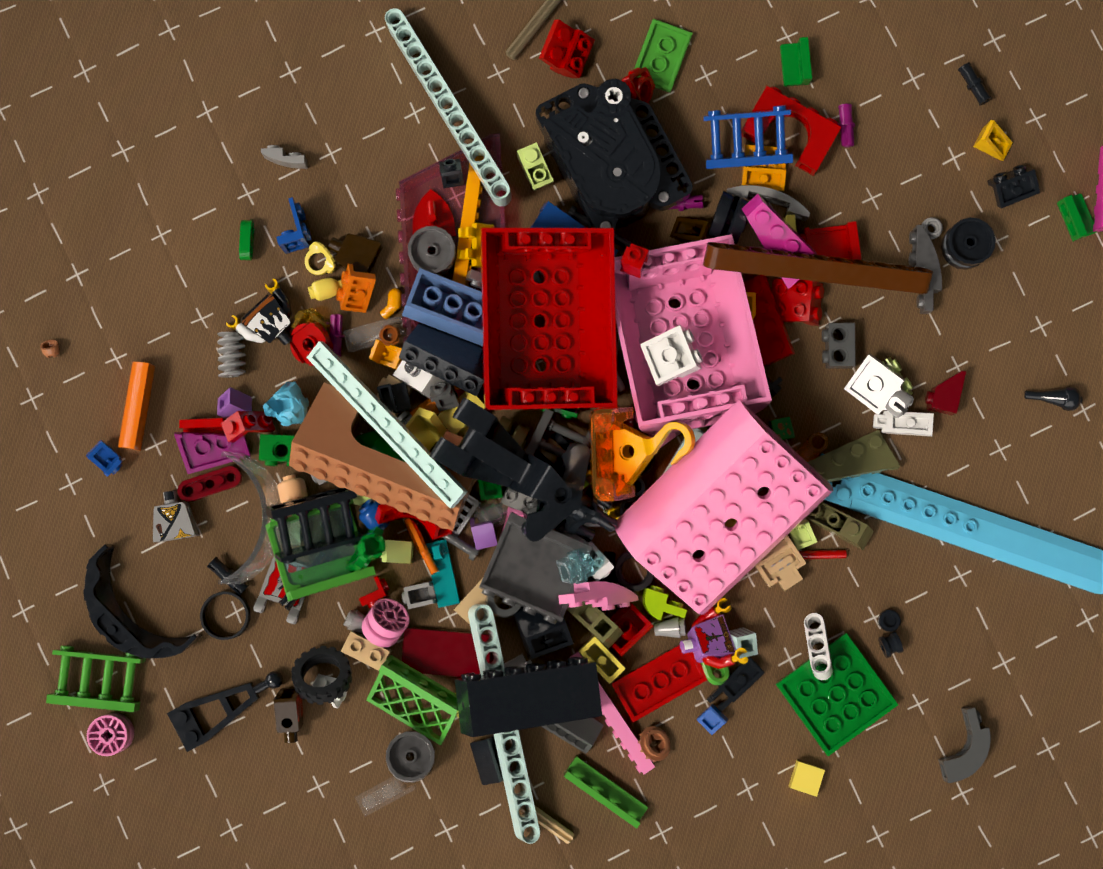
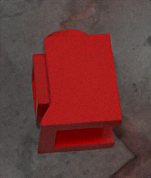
(633, 260)

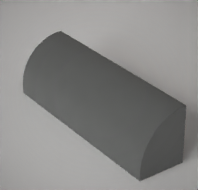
(577, 733)

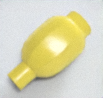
(324, 288)

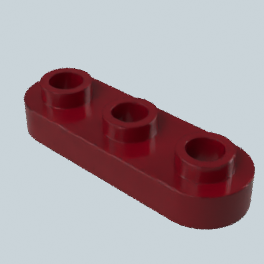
(200, 483)

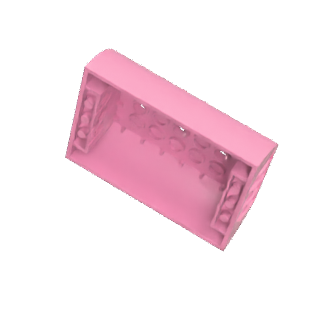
(723, 331)
(707, 488)

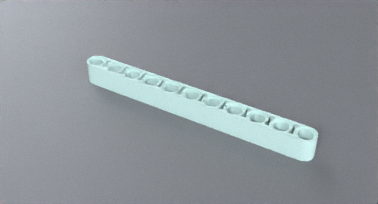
(451, 115)
(515, 753)

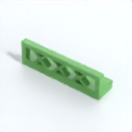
(605, 791)

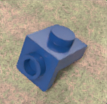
(105, 458)

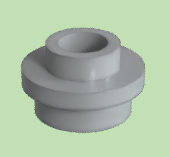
(937, 227)

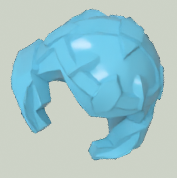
(287, 405)

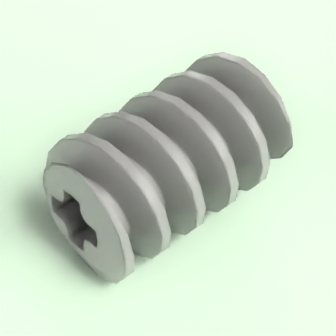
(230, 355)

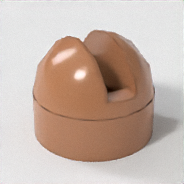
(50, 348)

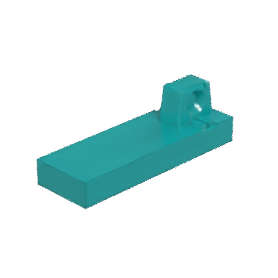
(444, 580)

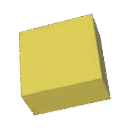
(806, 778)

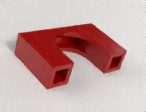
(820, 131)

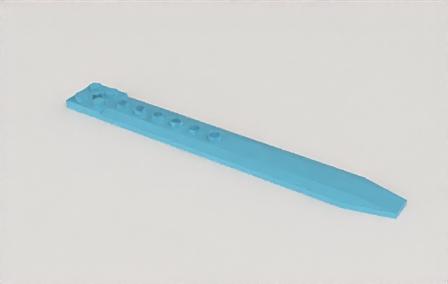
(972, 529)

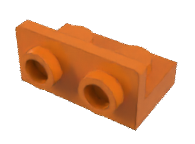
(355, 290)

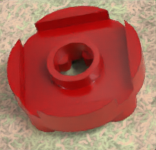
(301, 334)

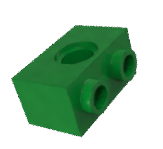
(269, 449)

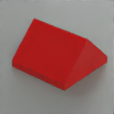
(633, 625)

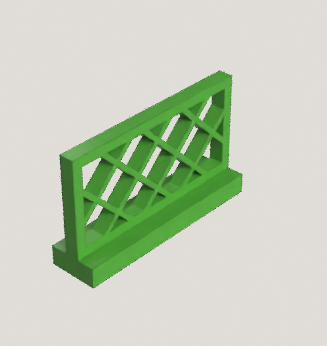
(421, 687)

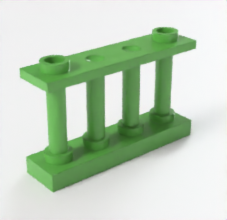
(83, 697)

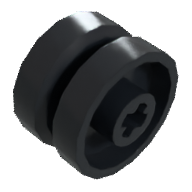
(729, 217)
(979, 247)

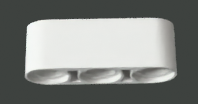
(818, 656)

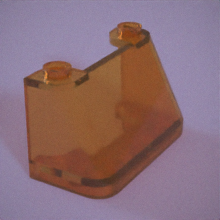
(603, 481)

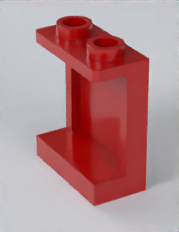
(834, 241)

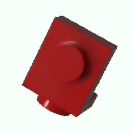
(371, 598)

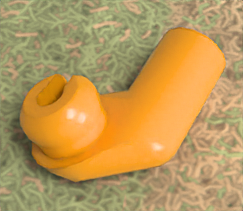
(393, 304)

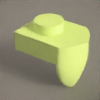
(802, 535)

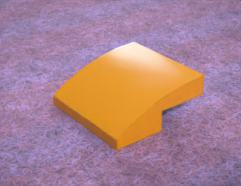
(767, 176)

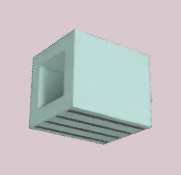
(744, 639)

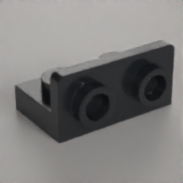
(1014, 185)

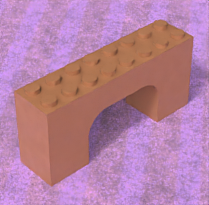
(330, 453)

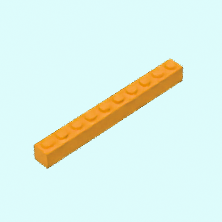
(469, 216)

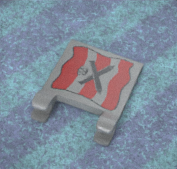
(274, 591)

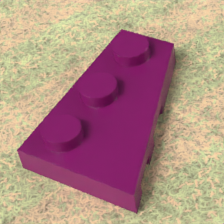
(204, 450)

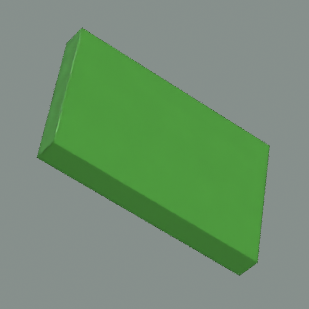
(663, 53)

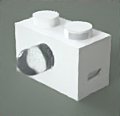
(416, 378)

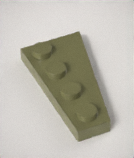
(856, 458)

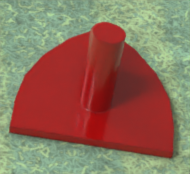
(433, 212)

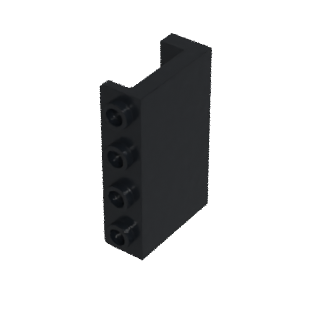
(445, 357)

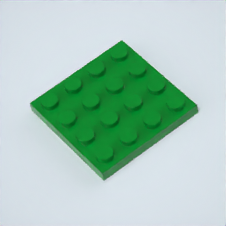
(841, 705)

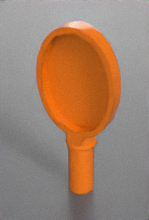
(420, 545)

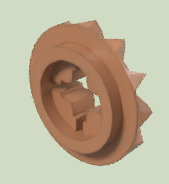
(662, 748)

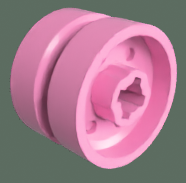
(385, 622)
(103, 743)

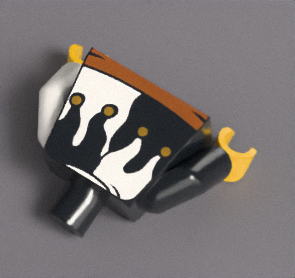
(267, 318)

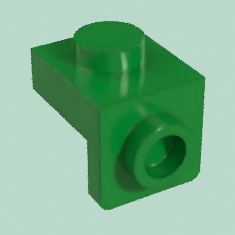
(489, 490)

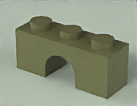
(597, 623)

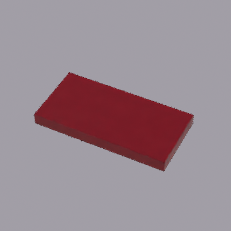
(441, 652)

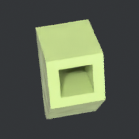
(534, 166)
(398, 552)

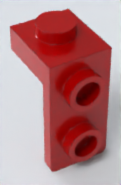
(244, 422)

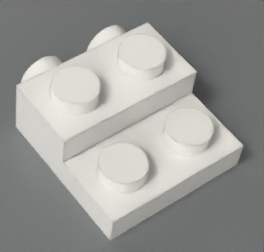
(671, 355)

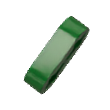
(246, 240)

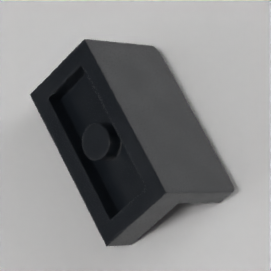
(487, 761)

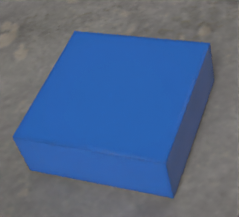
(712, 719)

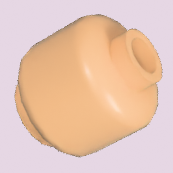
(291, 488)

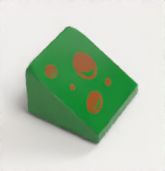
(782, 428)

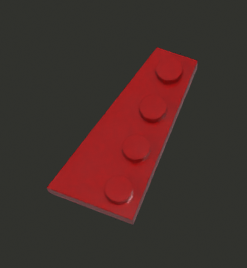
(768, 323)

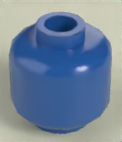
(368, 513)

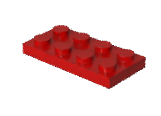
(658, 682)

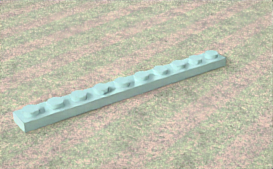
(387, 424)

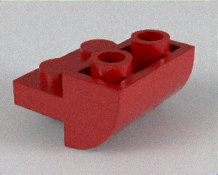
(566, 49)

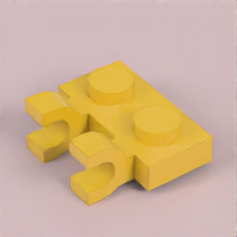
(473, 233)

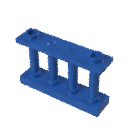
(759, 155)

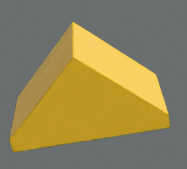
(993, 141)

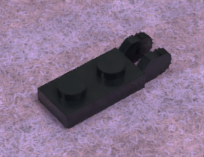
(737, 683)

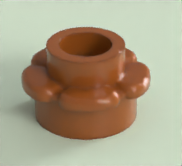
(389, 329)

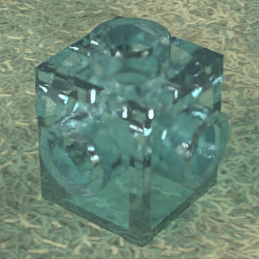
(576, 567)

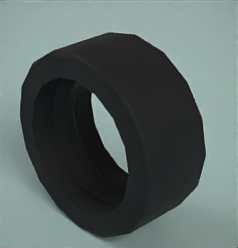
(622, 582)

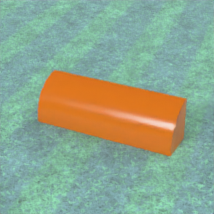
(136, 406)

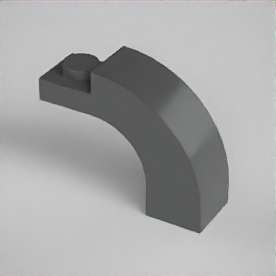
(972, 754)

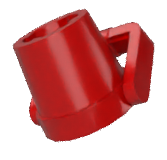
(640, 87)

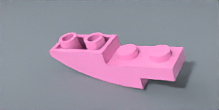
(599, 595)

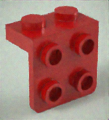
(800, 301)

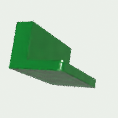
(796, 63)
(1076, 216)

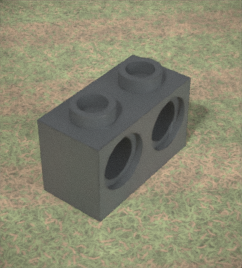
(845, 346)

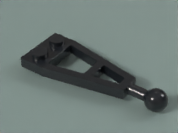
(187, 725)

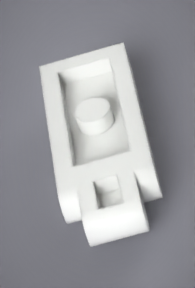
(908, 424)

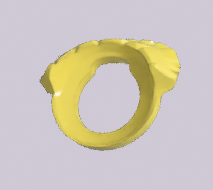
(317, 247)

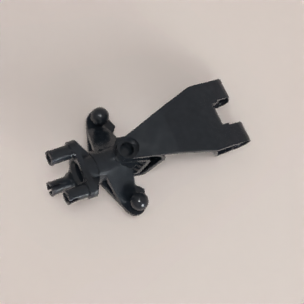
(495, 457)

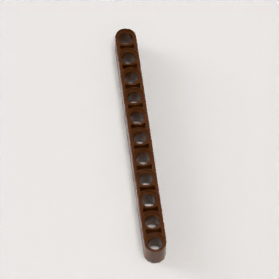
(817, 268)

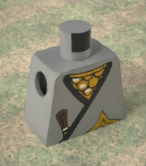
(173, 520)

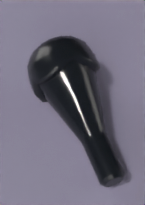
(1067, 398)

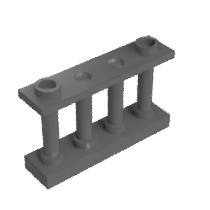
(547, 423)

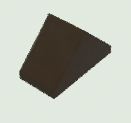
(689, 229)

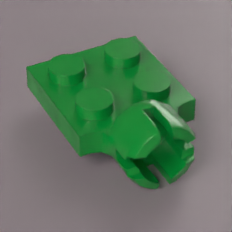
(368, 548)

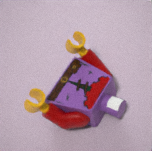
(711, 640)

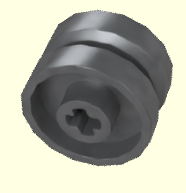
(429, 239)
(410, 770)

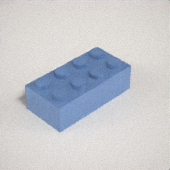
(446, 306)

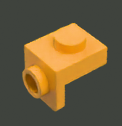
(385, 355)

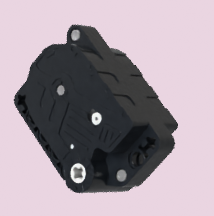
(609, 155)

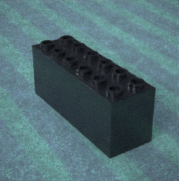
(527, 696)

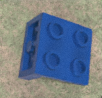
(298, 240)

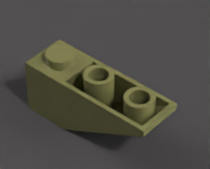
(841, 525)

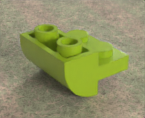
(655, 603)

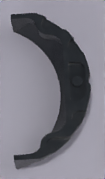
(114, 623)

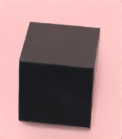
(395, 397)

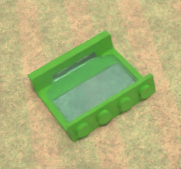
(318, 570)

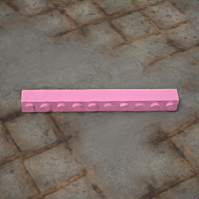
(622, 731)

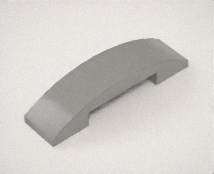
(772, 196)

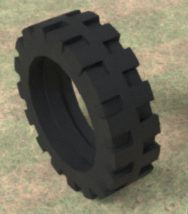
(326, 693)

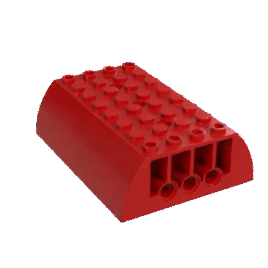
(577, 312)

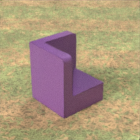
(233, 401)
(483, 534)

